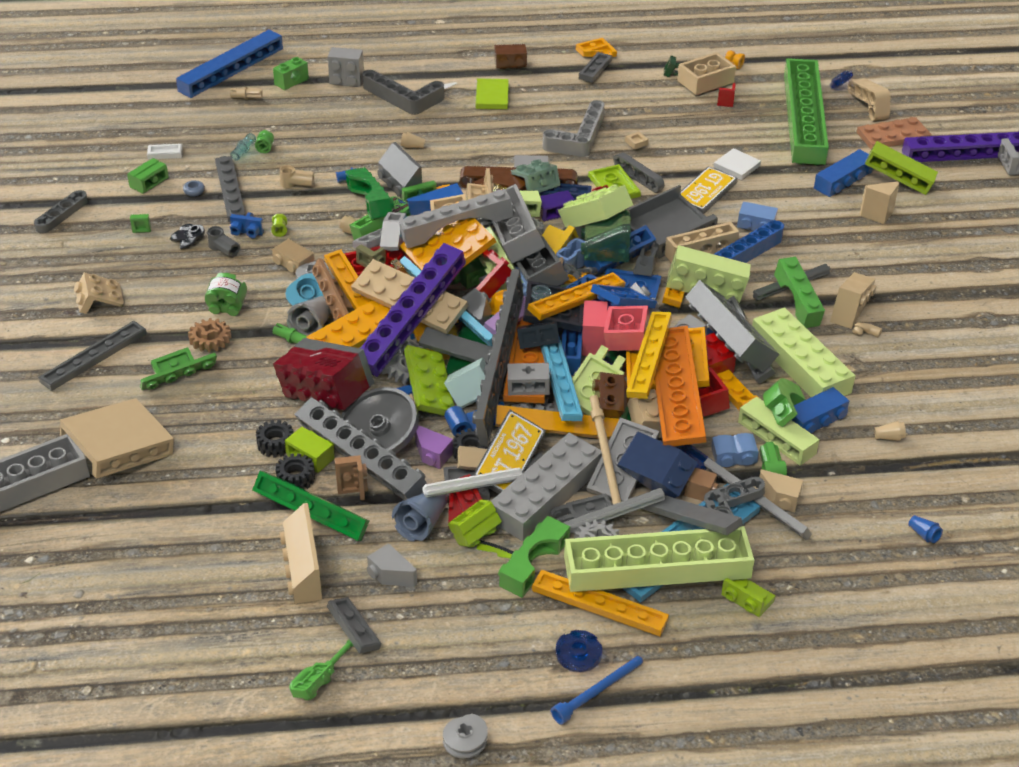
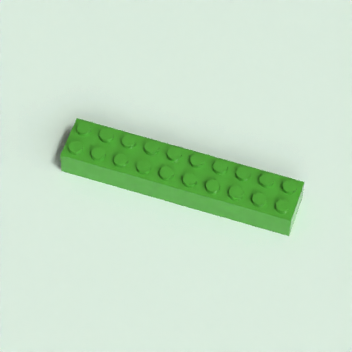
(805, 112)

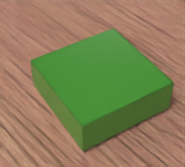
(140, 223)

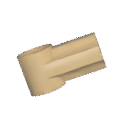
(290, 177)

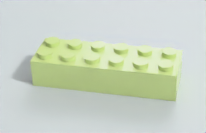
(803, 354)

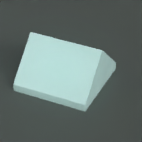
(466, 382)

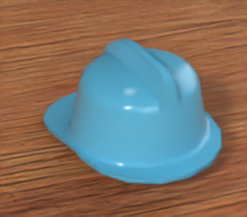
(303, 289)

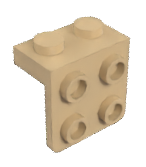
(93, 287)

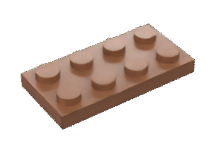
(892, 132)

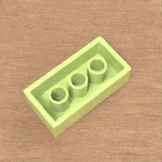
(595, 206)
(720, 273)

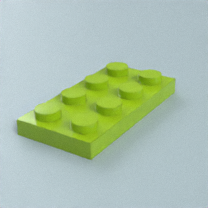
(427, 380)

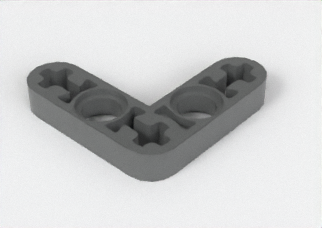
(725, 501)

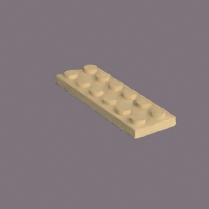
(387, 284)

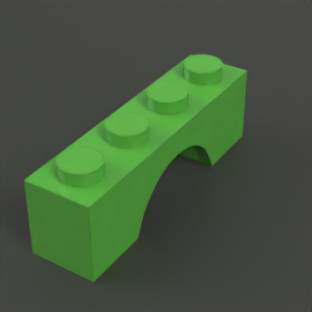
(807, 304)
(518, 573)

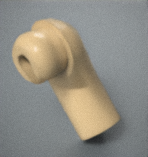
(860, 327)

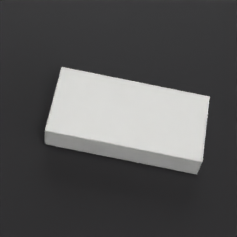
(164, 151)

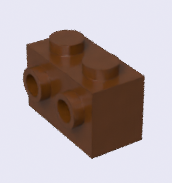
(510, 56)
(610, 393)

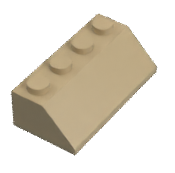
(302, 557)

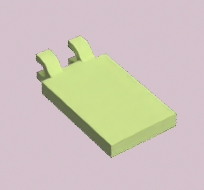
(589, 371)

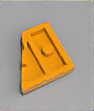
(591, 47)

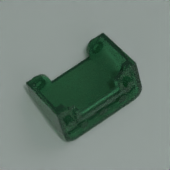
(608, 238)

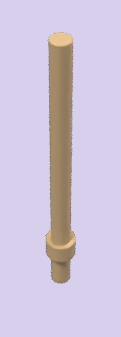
(598, 417)

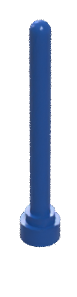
(562, 711)

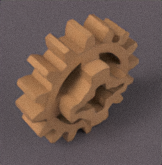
(209, 335)

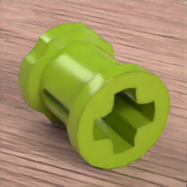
(279, 225)

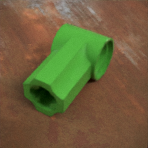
(771, 459)

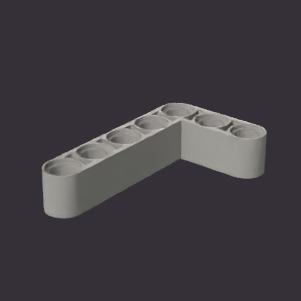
(576, 143)

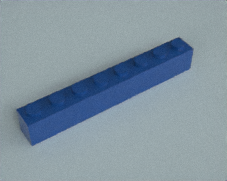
(229, 63)

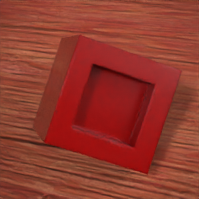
(726, 96)

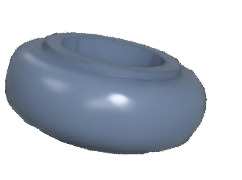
(193, 188)

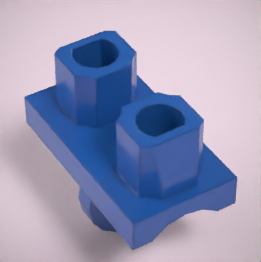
(246, 224)

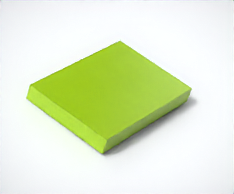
(492, 93)
(614, 175)

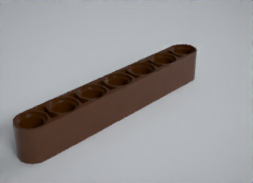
(566, 176)

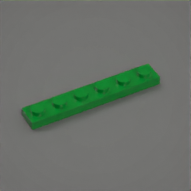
(319, 508)

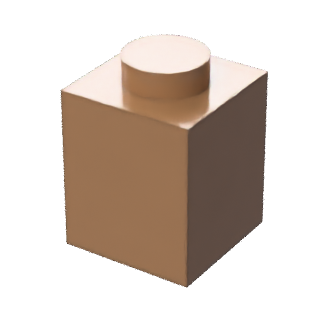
(700, 483)

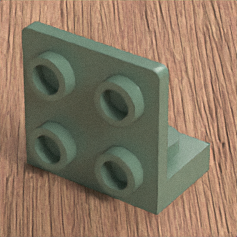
(538, 175)

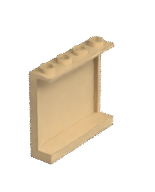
(118, 437)

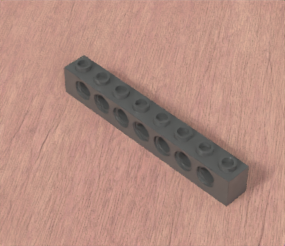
(349, 441)

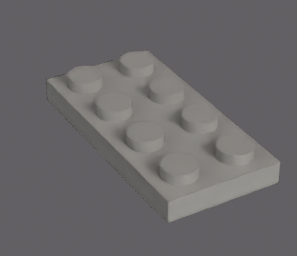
(618, 444)

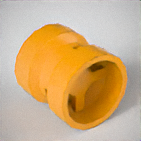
(736, 59)

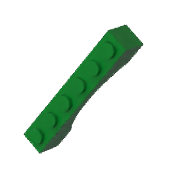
(377, 200)

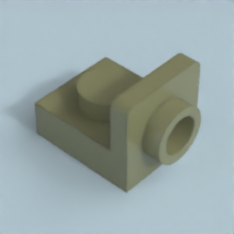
(365, 255)

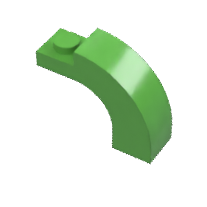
(781, 400)

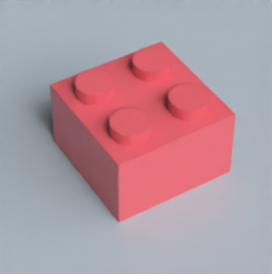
(593, 326)
(625, 327)

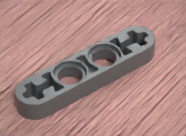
(652, 182)
(48, 220)

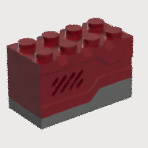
(324, 372)

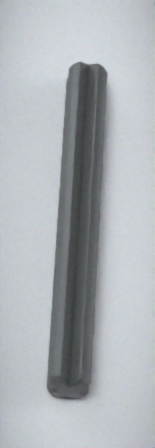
(775, 288)

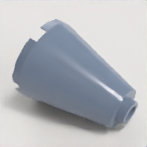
(418, 515)

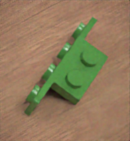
(174, 365)

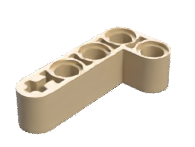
(874, 94)

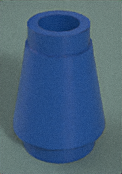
(927, 529)

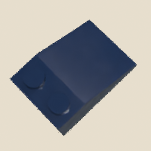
(657, 464)

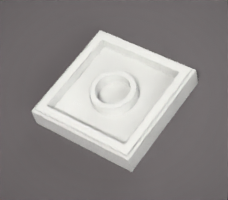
(737, 164)

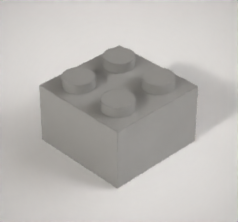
(345, 66)

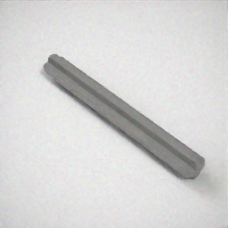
(617, 509)

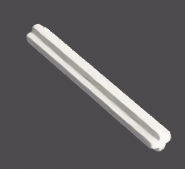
(471, 482)

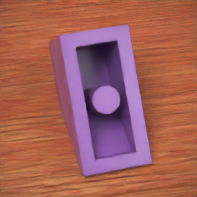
(433, 447)

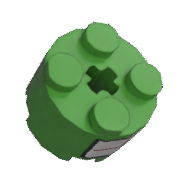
(225, 294)

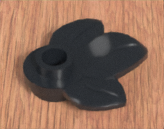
(188, 235)

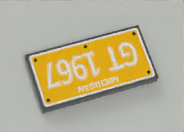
(708, 188)
(510, 447)

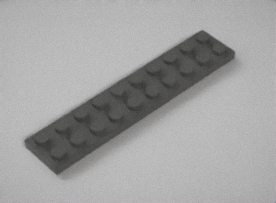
(498, 358)

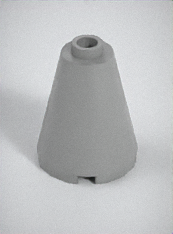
(309, 315)

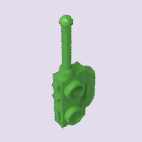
(315, 676)

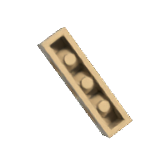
(705, 239)

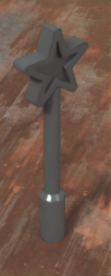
(578, 272)

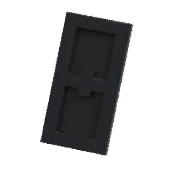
(538, 334)

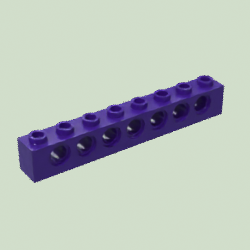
(957, 146)
(412, 307)

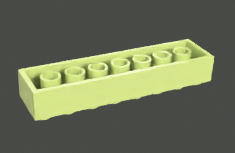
(657, 559)

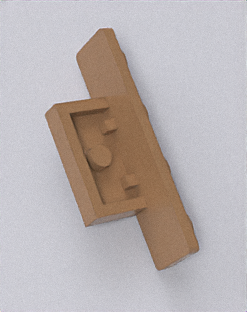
(331, 290)

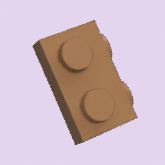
(350, 475)

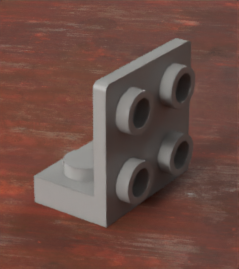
(1009, 157)

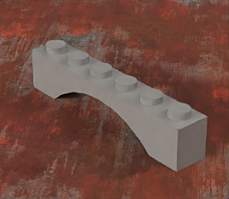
(419, 228)

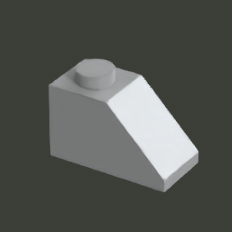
(391, 568)

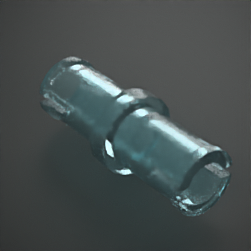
(243, 146)

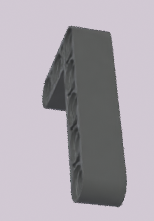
(402, 97)

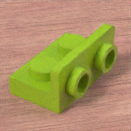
(748, 595)

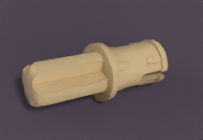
(246, 93)

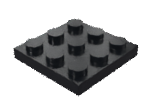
(570, 319)

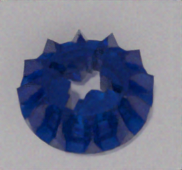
(841, 78)

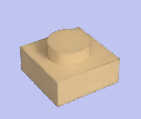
(636, 140)

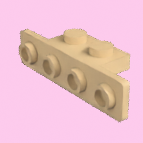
(475, 190)

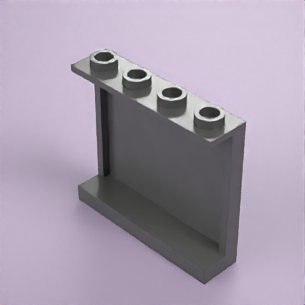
(668, 216)

